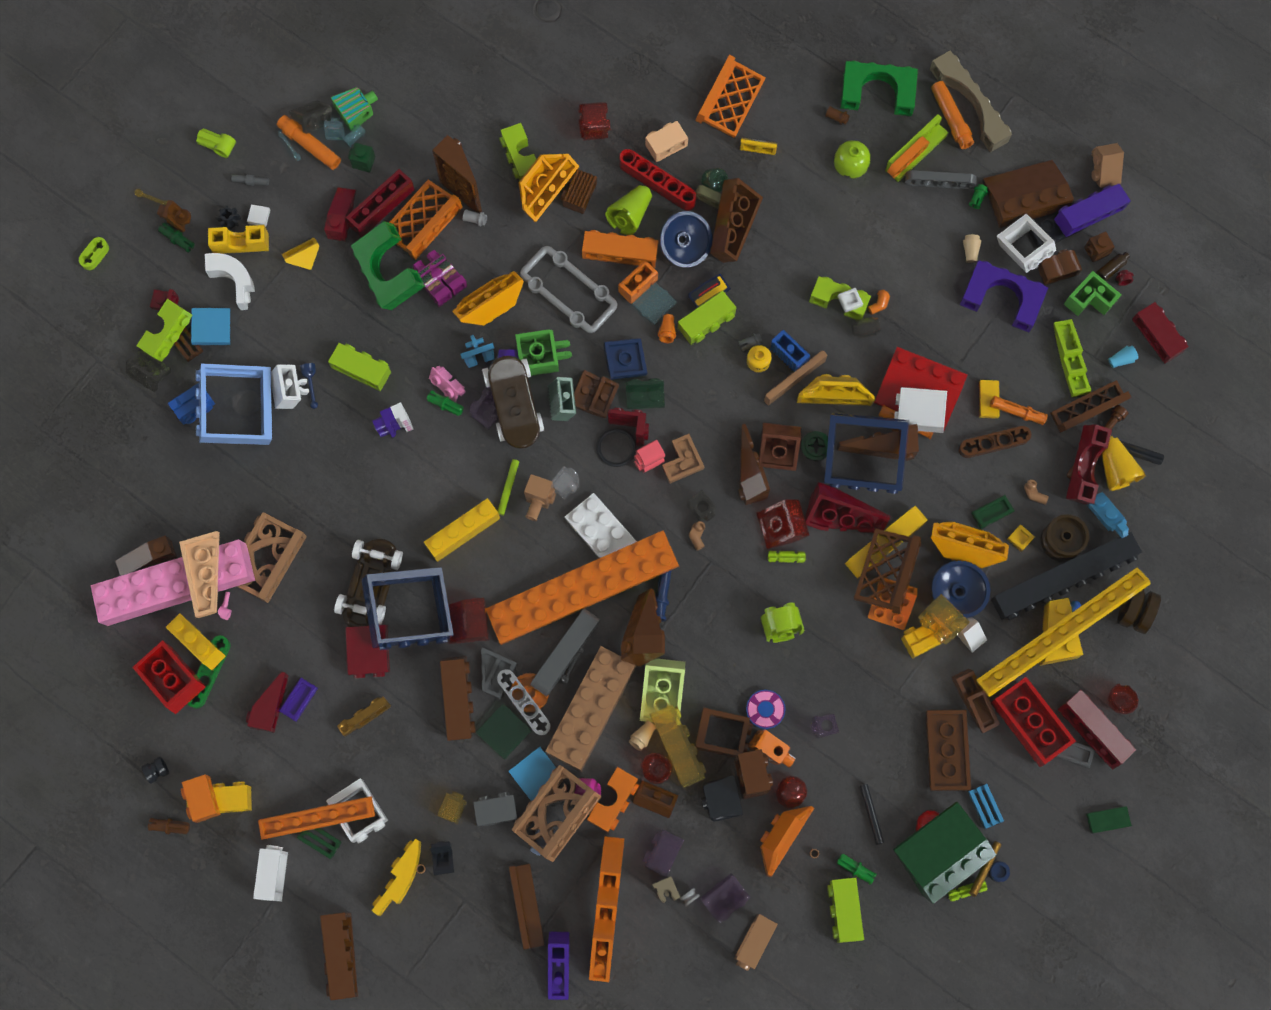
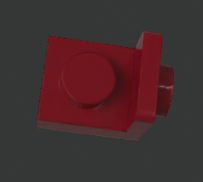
(159, 298)

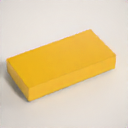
(987, 390)

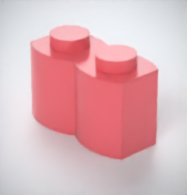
(649, 456)

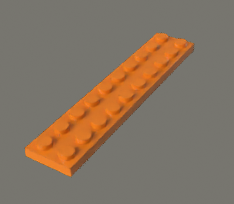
(582, 587)

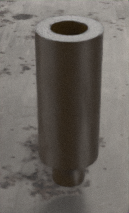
(1113, 266)

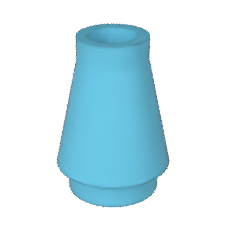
(1124, 356)

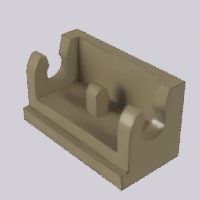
(663, 886)

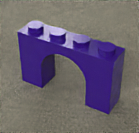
(1028, 292)

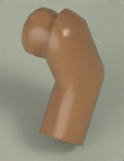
(1032, 492)
(695, 535)

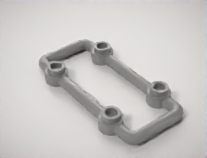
(560, 260)

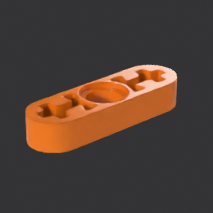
(908, 157)

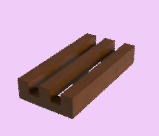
(193, 354)

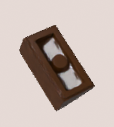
(655, 799)

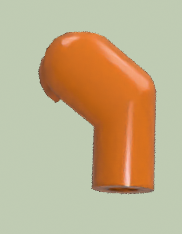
(882, 302)

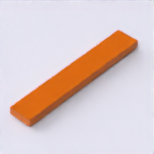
(316, 818)

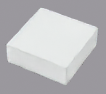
(258, 215)
(850, 300)

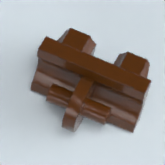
(174, 215)

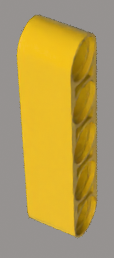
(905, 525)

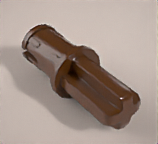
(168, 826)

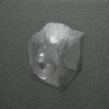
(566, 482)

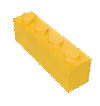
(462, 530)

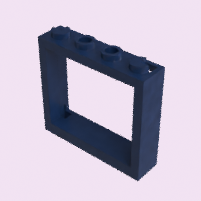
(874, 422)
(388, 578)

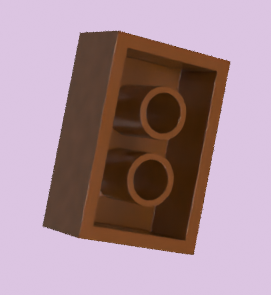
(753, 774)

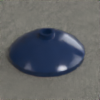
(696, 239)
(967, 579)

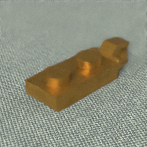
(364, 716)

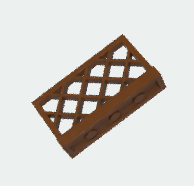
(905, 570)

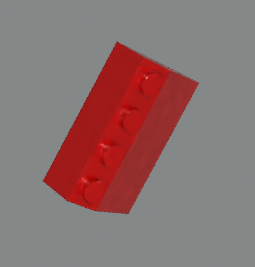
(918, 372)

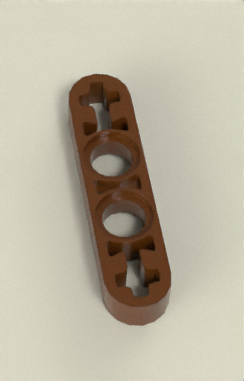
(993, 438)

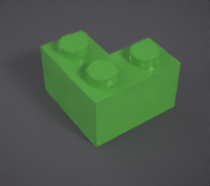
(1094, 292)

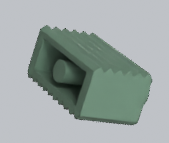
(562, 399)

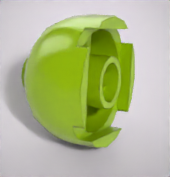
(852, 159)

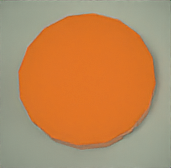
(539, 698)

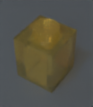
(452, 807)

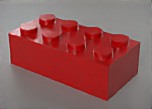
(1033, 722)

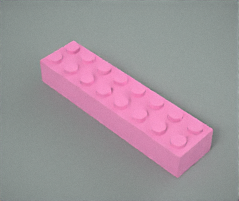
(165, 585)

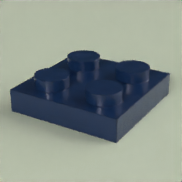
(625, 359)

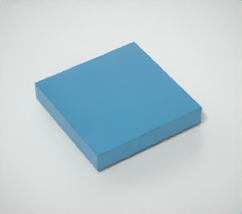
(210, 326)
(533, 772)

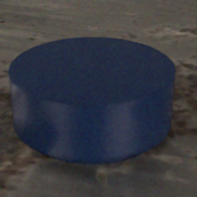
(999, 871)

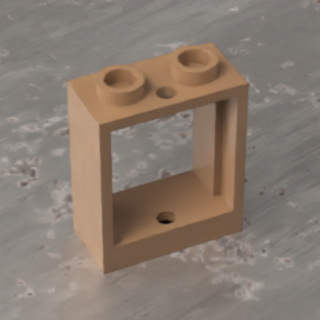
(755, 942)

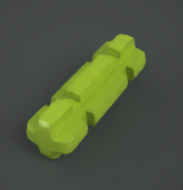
(787, 556)
(963, 891)

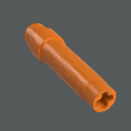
(959, 129)
(293, 131)

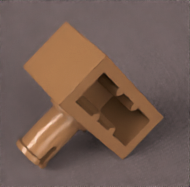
(1107, 165)
(540, 494)

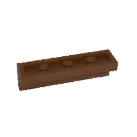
(1087, 414)
(526, 906)

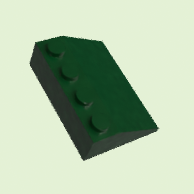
(944, 852)

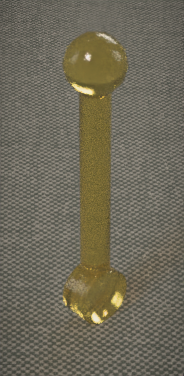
(139, 193)

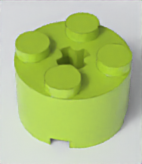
(782, 623)

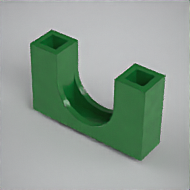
(901, 79)
(369, 252)

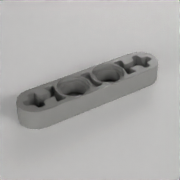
(520, 704)

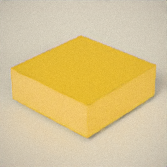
(1020, 538)

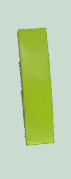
(1071, 358)

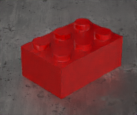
(169, 677)

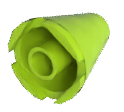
(629, 210)

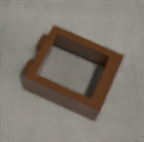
(746, 730)

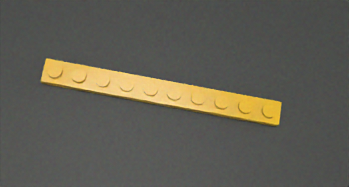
(1063, 631)

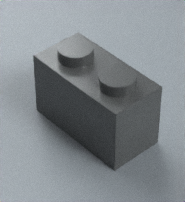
(495, 810)

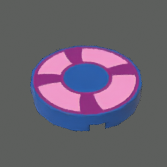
(765, 709)

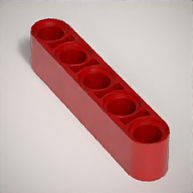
(661, 187)

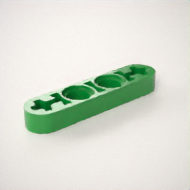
(212, 674)

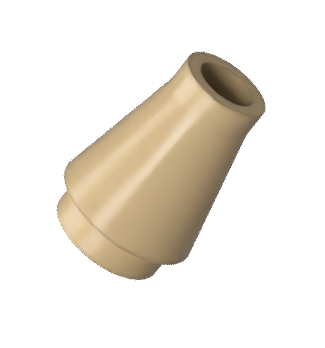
(971, 247)
(642, 736)

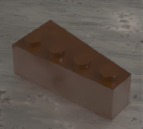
(734, 219)
(457, 698)
(339, 955)

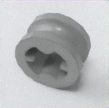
(689, 897)

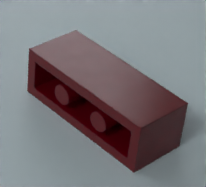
(1160, 332)

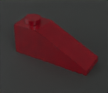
(341, 206)
(266, 709)

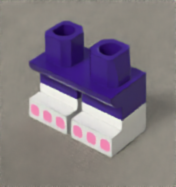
(392, 420)

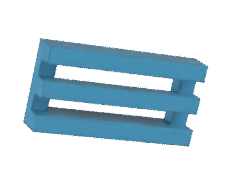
(992, 802)

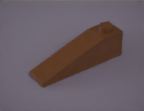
(883, 444)
(753, 480)
(643, 636)

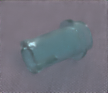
(354, 135)

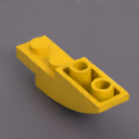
(405, 871)

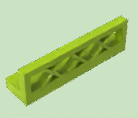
(933, 133)

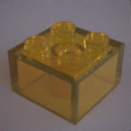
(943, 620)

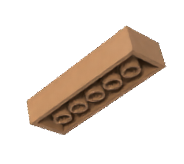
(590, 709)

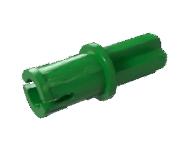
(445, 403)
(856, 868)

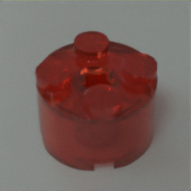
(593, 121)

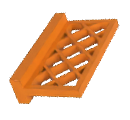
(715, 94)
(432, 225)

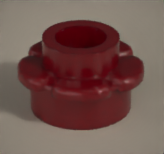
(1124, 277)

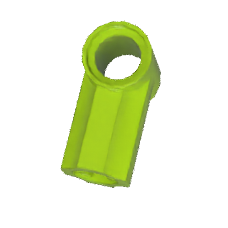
(220, 144)

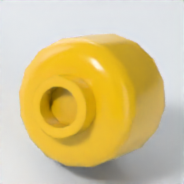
(759, 358)

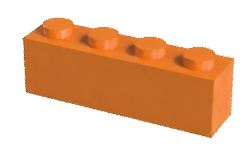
(619, 248)

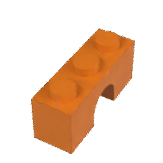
(605, 816)

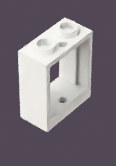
(1016, 231)
(347, 793)
(270, 873)

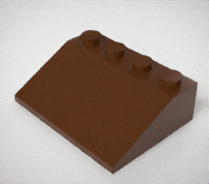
(456, 173)
(1029, 191)

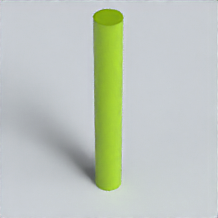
(508, 487)

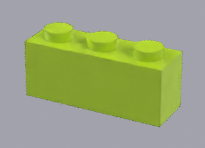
(707, 318)
(360, 366)
(845, 910)

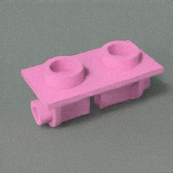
(440, 377)

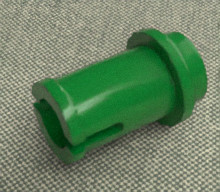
(978, 196)

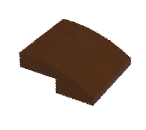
(594, 394)

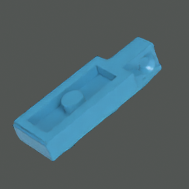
(1109, 515)

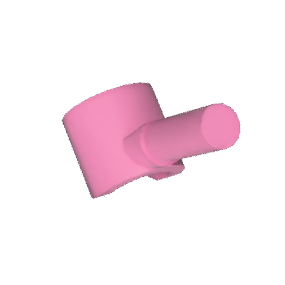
(223, 612)

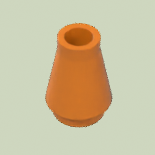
(667, 329)

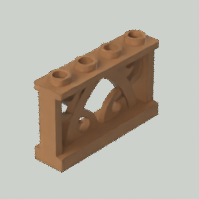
(291, 548)
(573, 820)

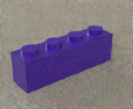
(1092, 210)

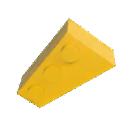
(1053, 613)

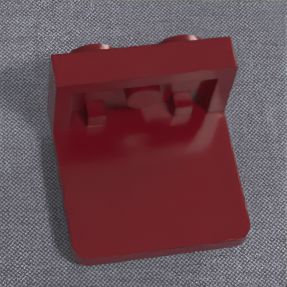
(632, 418)

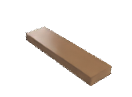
(795, 377)

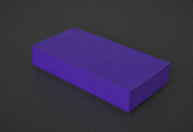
(298, 699)

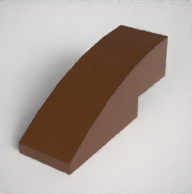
(975, 700)

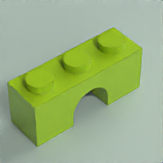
(514, 140)
(827, 290)
(175, 320)

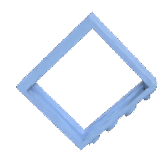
(264, 374)

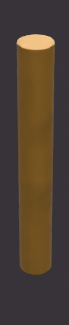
(983, 872)

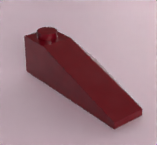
(838, 510)

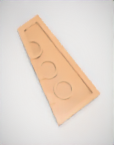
(201, 568)

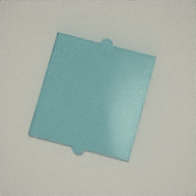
(654, 303)

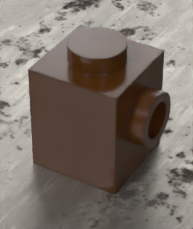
(1099, 246)

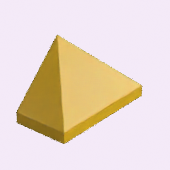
(303, 254)

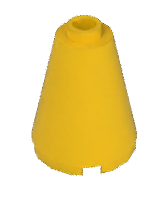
(1120, 466)

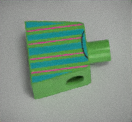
(354, 106)

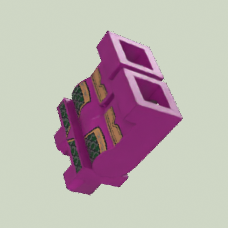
(436, 274)

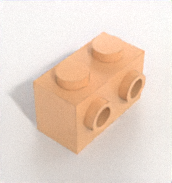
(666, 141)

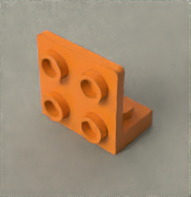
(886, 615)

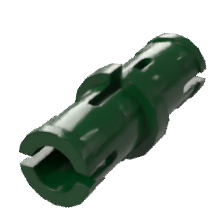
(176, 237)

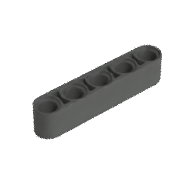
(565, 652)

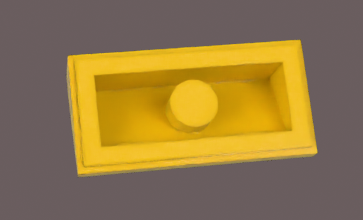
(758, 146)

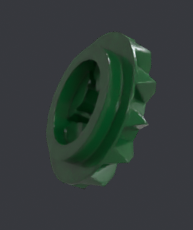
(809, 439)

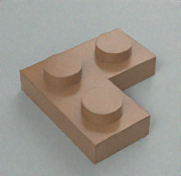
(687, 461)

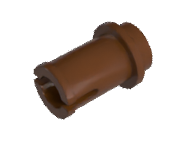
(837, 115)

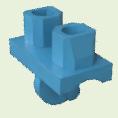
(469, 356)

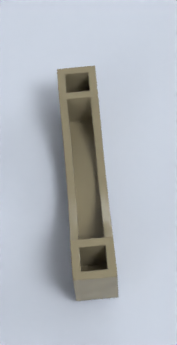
(993, 130)

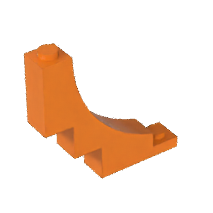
(606, 909)

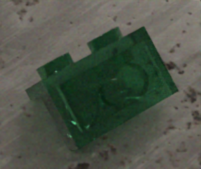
(645, 394)

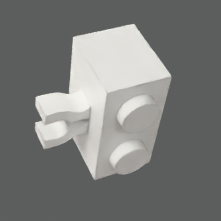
(286, 387)

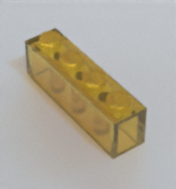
(677, 745)

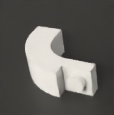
(226, 266)

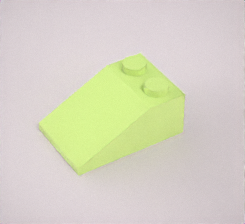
(662, 686)

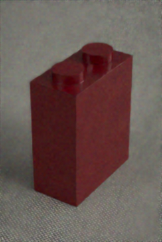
(362, 656)

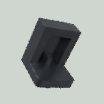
(442, 858)

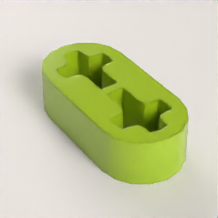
(91, 252)

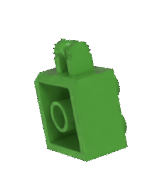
(543, 343)

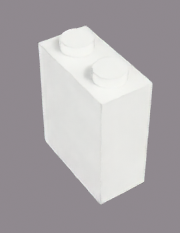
(922, 408)

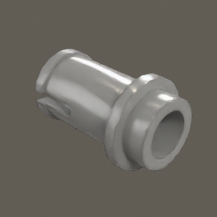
(474, 217)

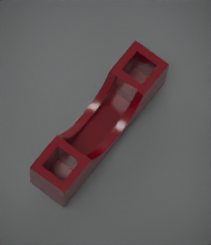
(1092, 444)

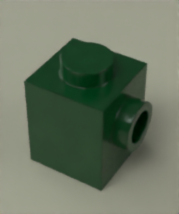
(362, 157)

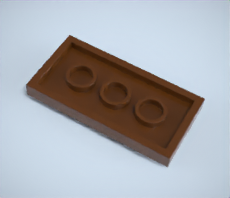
(948, 750)

